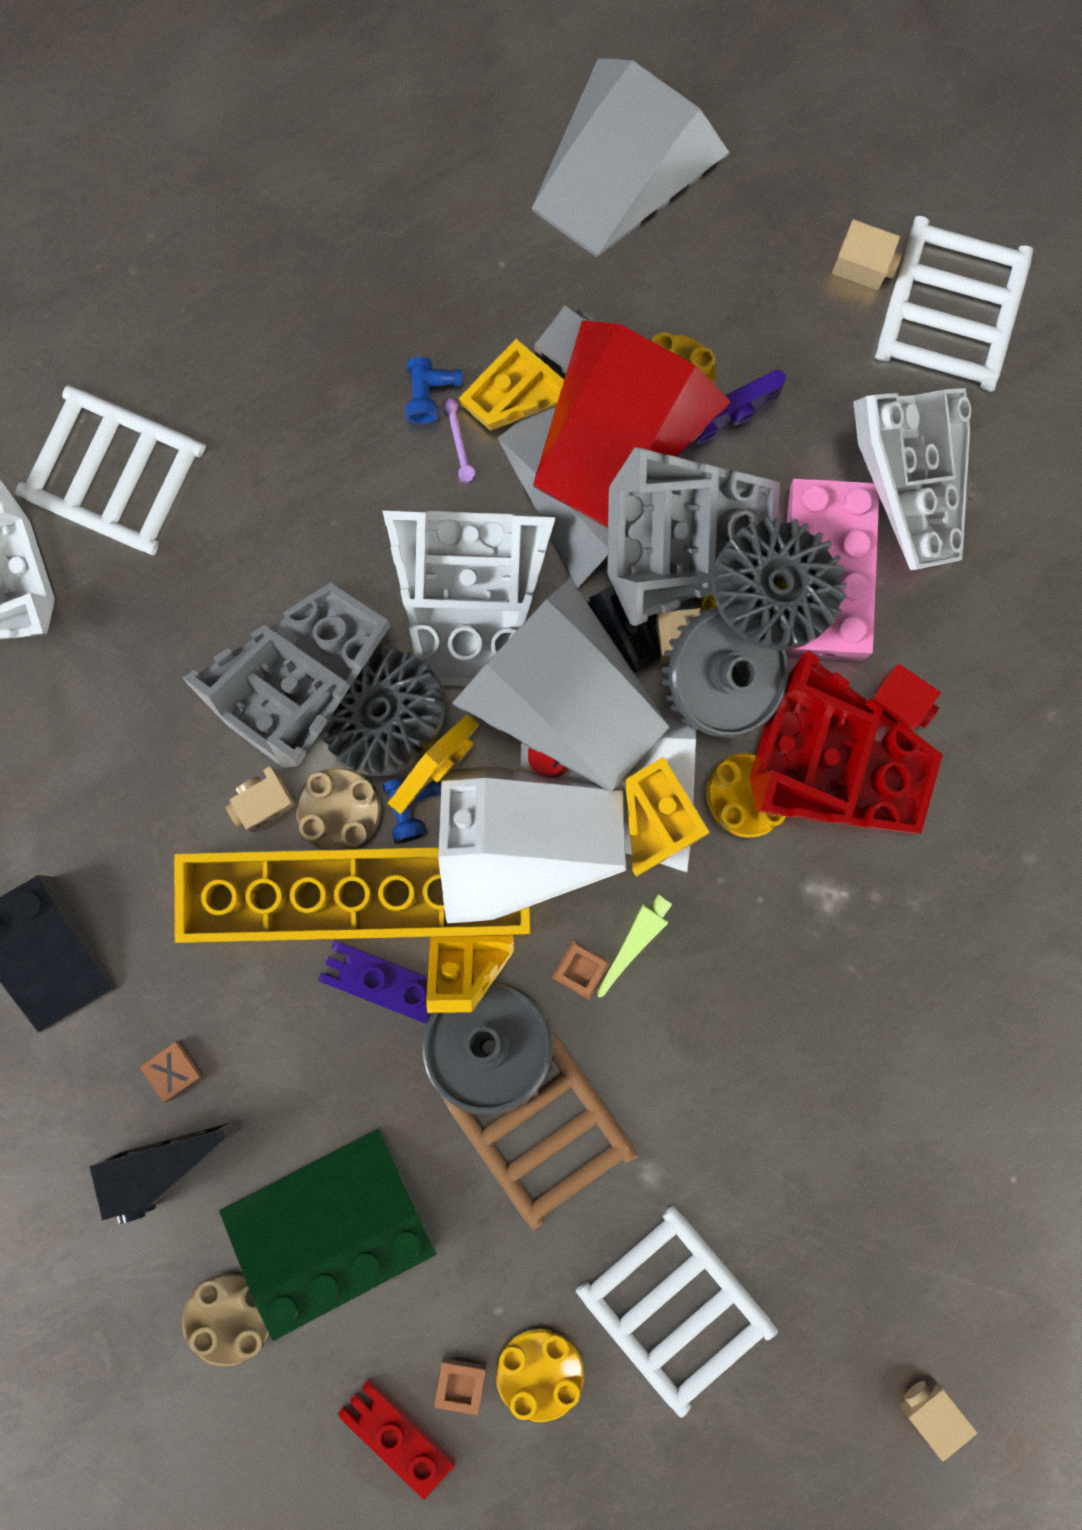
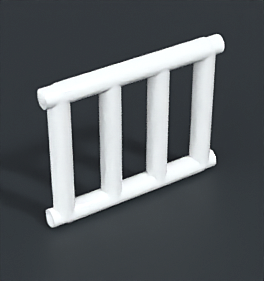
(997, 336)
(112, 416)
(622, 1328)

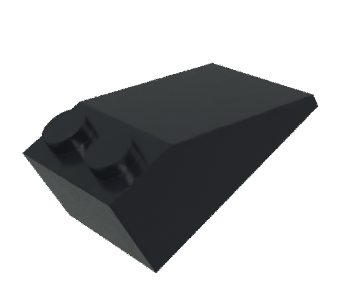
(46, 954)
(137, 1178)

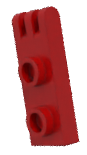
(397, 1440)

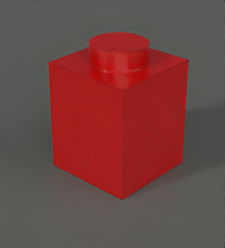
(906, 698)

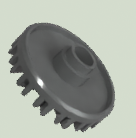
(801, 570)
(722, 679)
(387, 715)
(506, 1076)

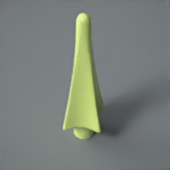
(644, 929)

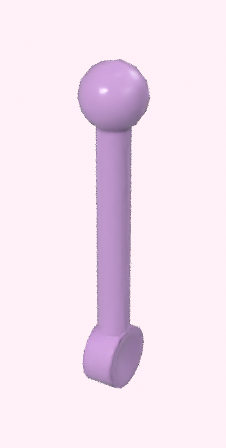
(466, 472)

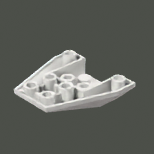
(920, 468)
(523, 840)

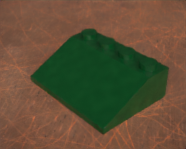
(326, 1234)

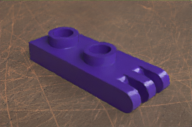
(745, 401)
(378, 981)

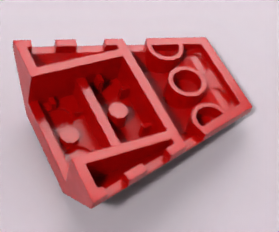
(618, 398)
(841, 758)

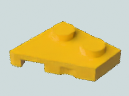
(512, 388)
(436, 762)
(659, 816)
(464, 970)

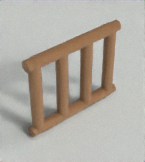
(509, 1175)

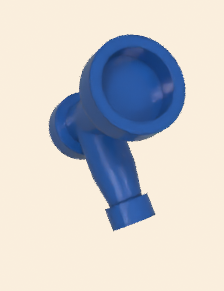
(421, 408)
(408, 827)

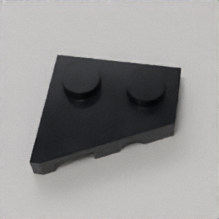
(635, 643)

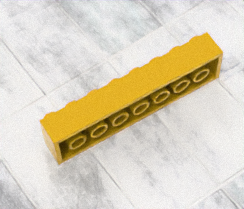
(319, 897)

